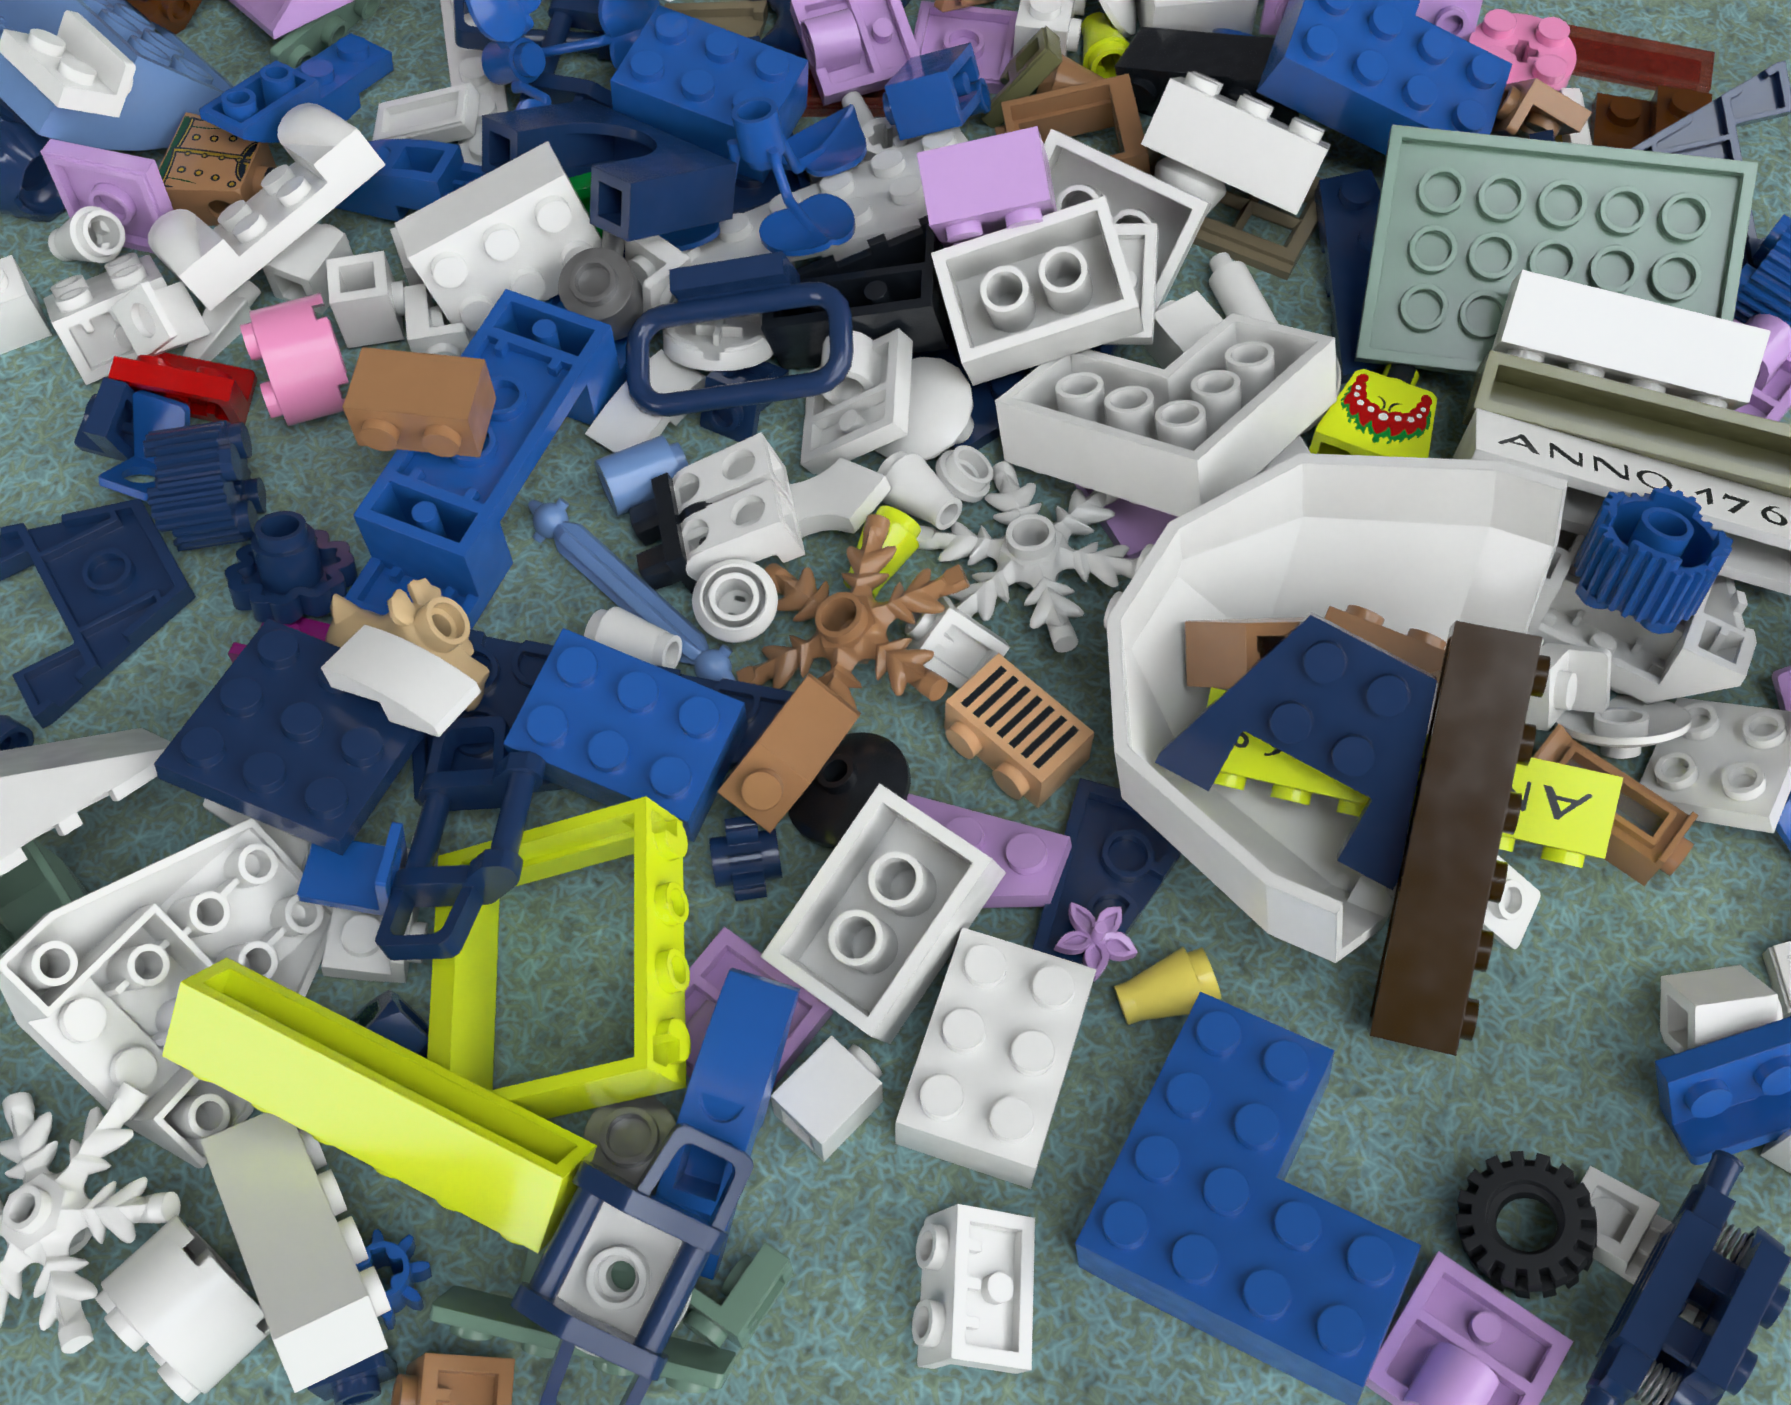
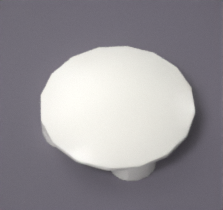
(937, 410)

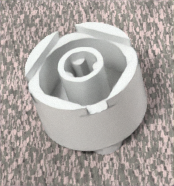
(185, 1307)

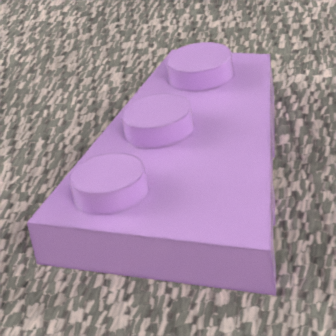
(1026, 853)

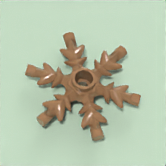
(855, 625)

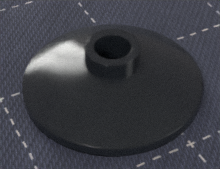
(846, 784)

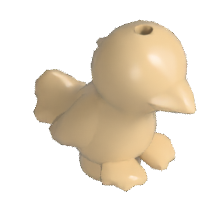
(428, 622)

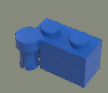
(935, 92)

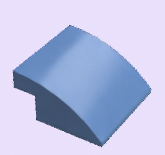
(165, 83)

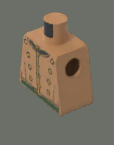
(212, 168)

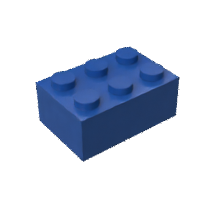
(692, 75)
(628, 730)

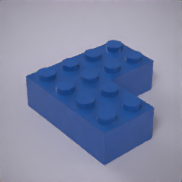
(1380, 66)
(1214, 1230)

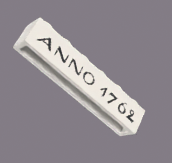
(1750, 516)

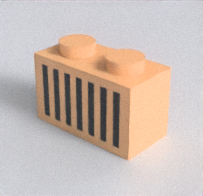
(1016, 731)

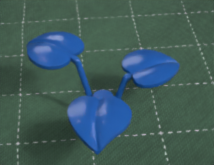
(521, 60)
(821, 150)

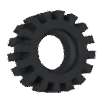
(1524, 1270)

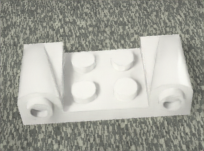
(328, 167)

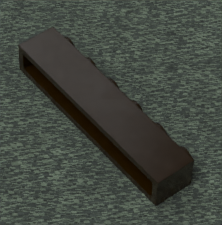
(1455, 837)

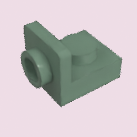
(750, 1294)

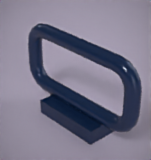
(730, 291)

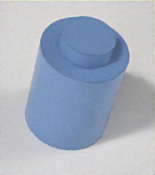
(629, 472)

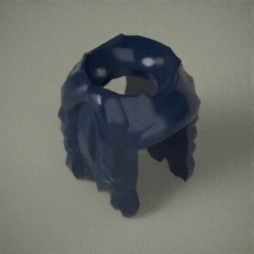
(24, 176)

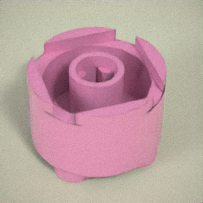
(1532, 45)
(299, 359)

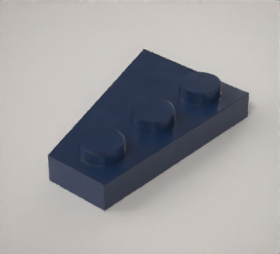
(1111, 864)

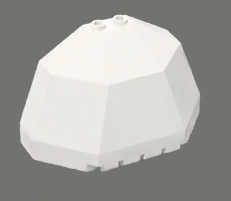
(1314, 532)

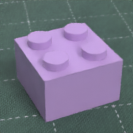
(986, 185)

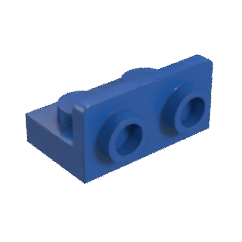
(1729, 1091)

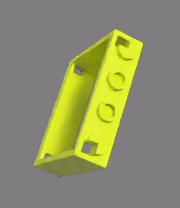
(465, 986)

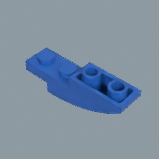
(328, 79)
(412, 178)
(729, 1090)

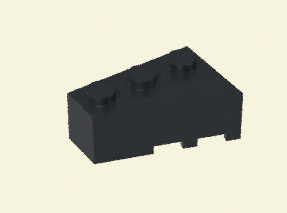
(1170, 53)
(886, 290)

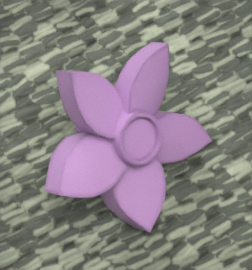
(1096, 938)

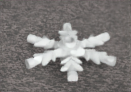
(1032, 554)
(55, 1217)

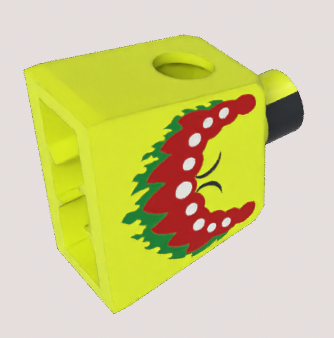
(1379, 416)

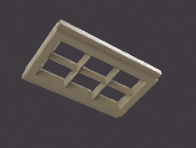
(1250, 248)

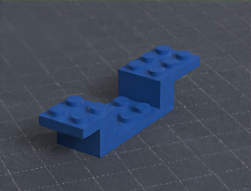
(445, 513)

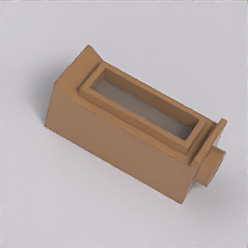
(1645, 827)

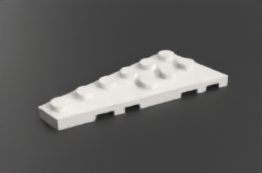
(881, 192)

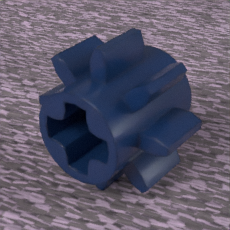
(745, 858)

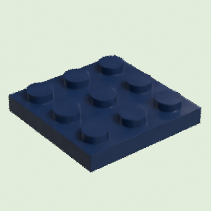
(288, 743)

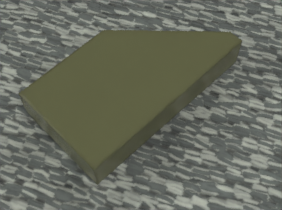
(1026, 72)

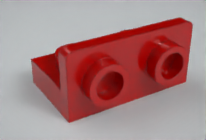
(207, 387)

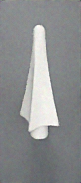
(224, 322)

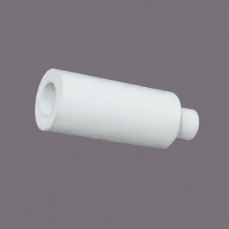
(1237, 289)

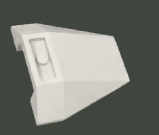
(107, 969)

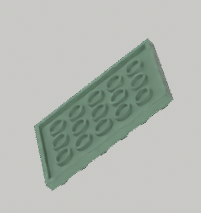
(1480, 208)

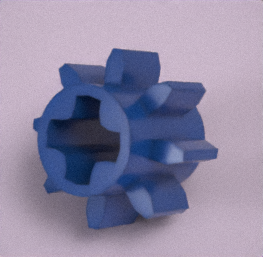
(402, 1290)

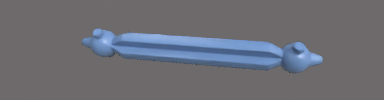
(626, 587)

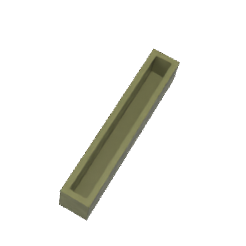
(1636, 420)

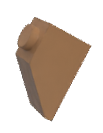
(789, 753)

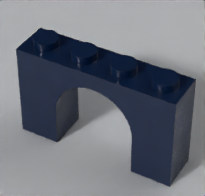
(639, 175)

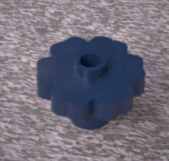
(289, 570)

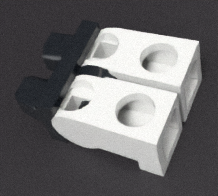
(717, 512)

